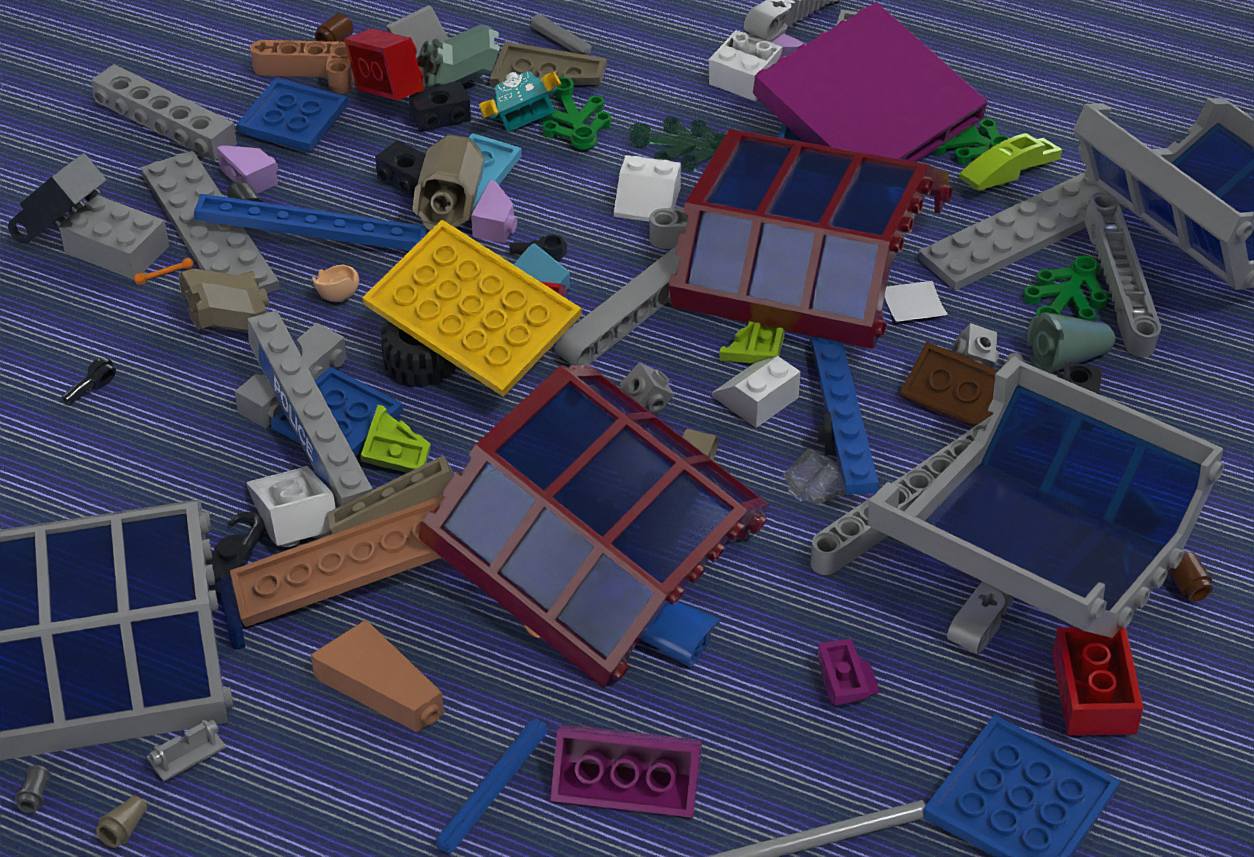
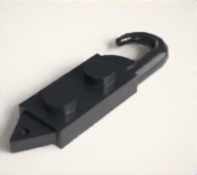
(235, 549)

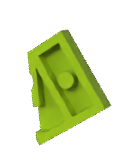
(754, 344)
(394, 444)

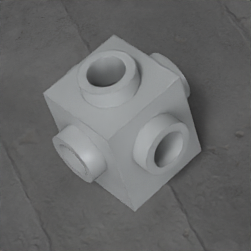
(977, 344)
(648, 387)

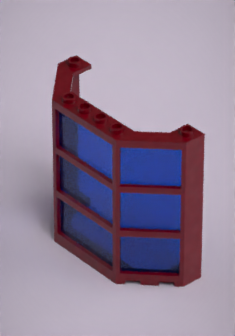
(799, 235)
(588, 517)

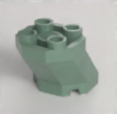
(459, 57)

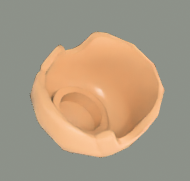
(336, 283)

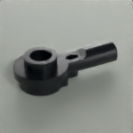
(551, 244)
(99, 374)

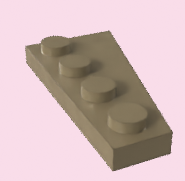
(541, 61)

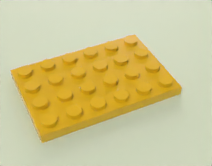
(472, 307)

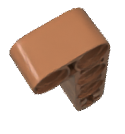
(304, 60)

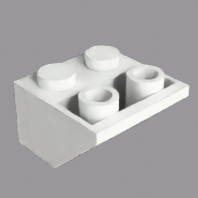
(739, 61)

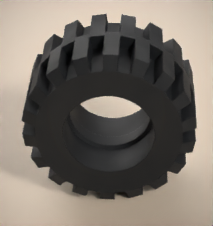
(410, 359)

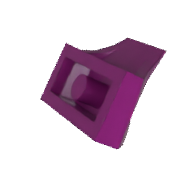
(845, 673)

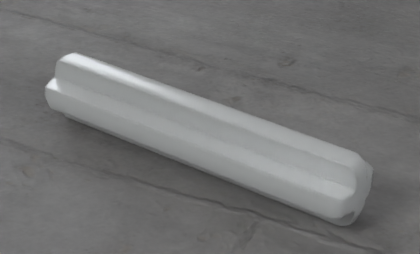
(560, 35)

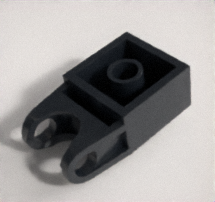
(56, 197)

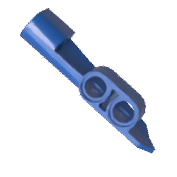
(681, 632)

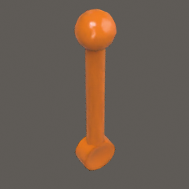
(141, 278)

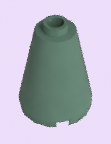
(1066, 339)

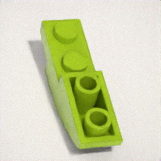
(1006, 159)

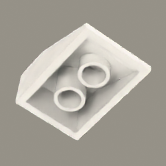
(293, 505)

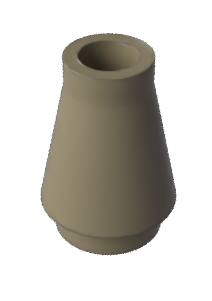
(118, 824)

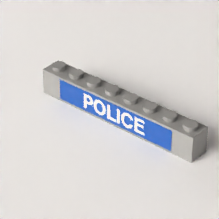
(306, 408)

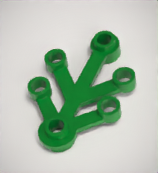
(581, 136)
(972, 137)
(1083, 270)

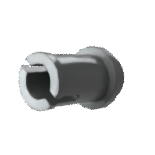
(31, 797)

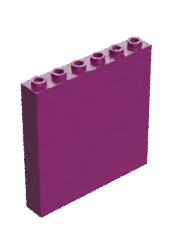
(870, 90)

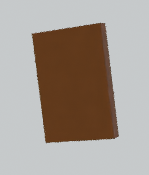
(951, 385)

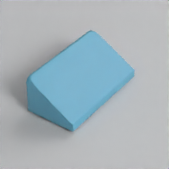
(542, 266)

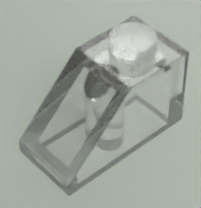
(814, 478)

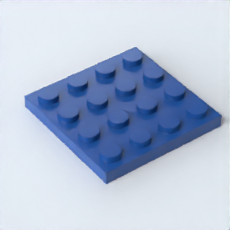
(1020, 795)

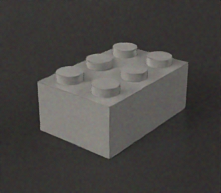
(114, 236)

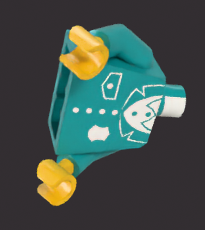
(521, 99)

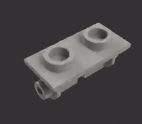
(186, 751)

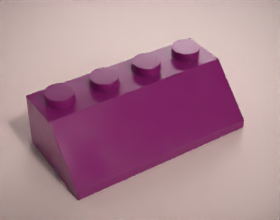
(626, 770)

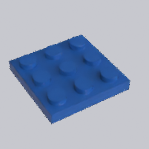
(292, 115)
(351, 405)

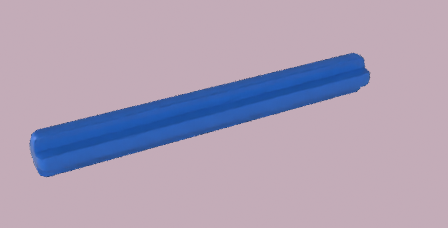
(491, 786)

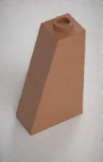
(378, 676)

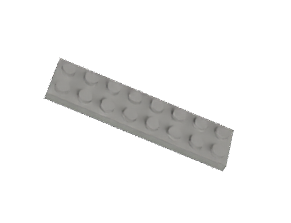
(1010, 234)
(214, 246)

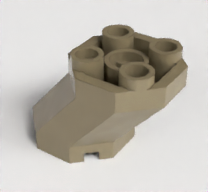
(448, 181)
(222, 298)

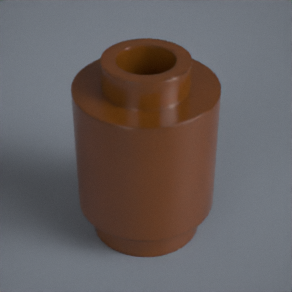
(334, 29)
(1192, 578)

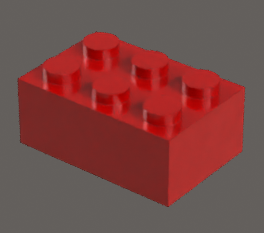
(384, 64)
(1096, 682)

